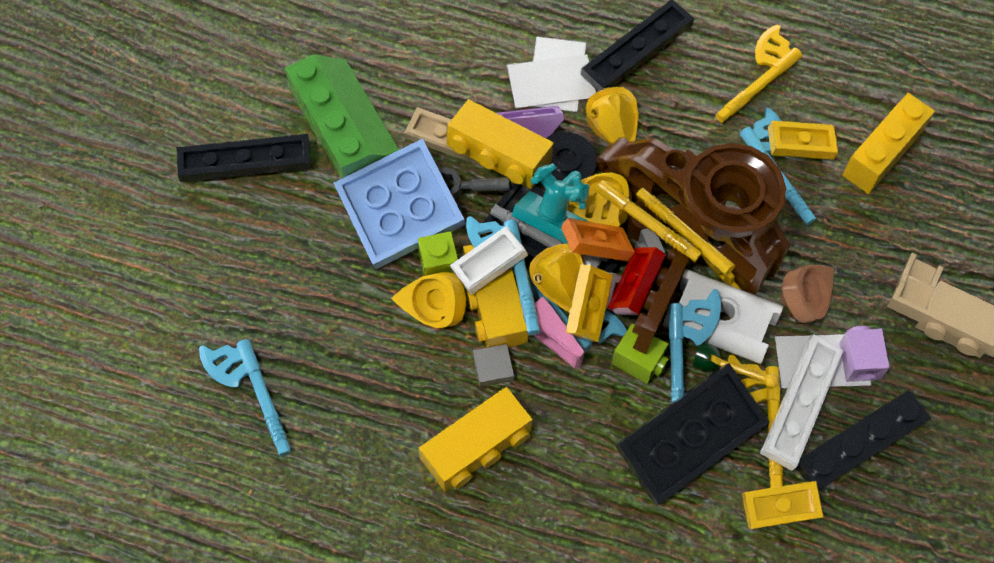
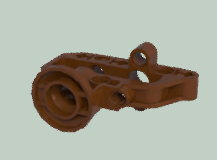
(702, 187)

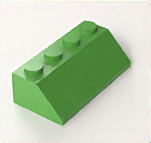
(339, 113)

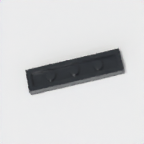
(637, 46)
(243, 157)
(863, 440)

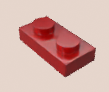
(636, 281)

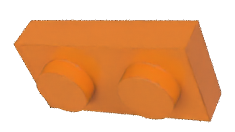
(597, 239)

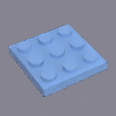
(398, 203)

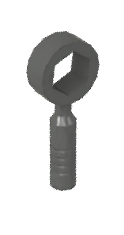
(475, 184)

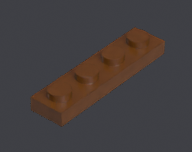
(658, 301)

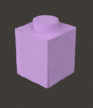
(864, 354)

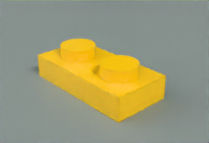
(802, 140)
(589, 303)
(782, 505)

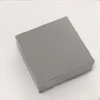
(493, 365)

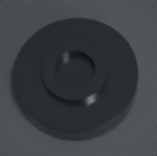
(572, 153)

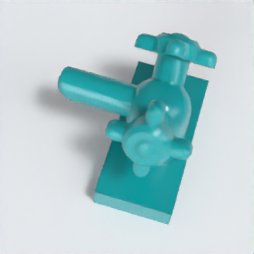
(551, 211)

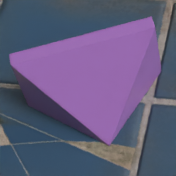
(538, 120)

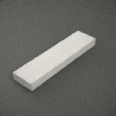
(802, 402)

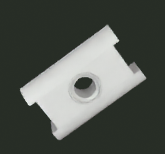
(748, 315)

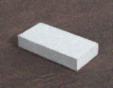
(488, 260)

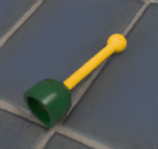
(709, 358)

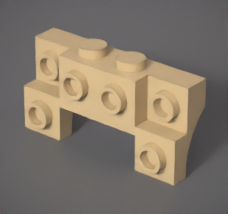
(944, 310)

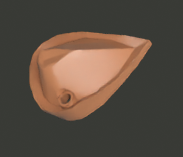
(808, 292)

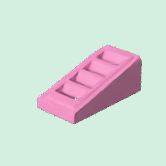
(554, 337)

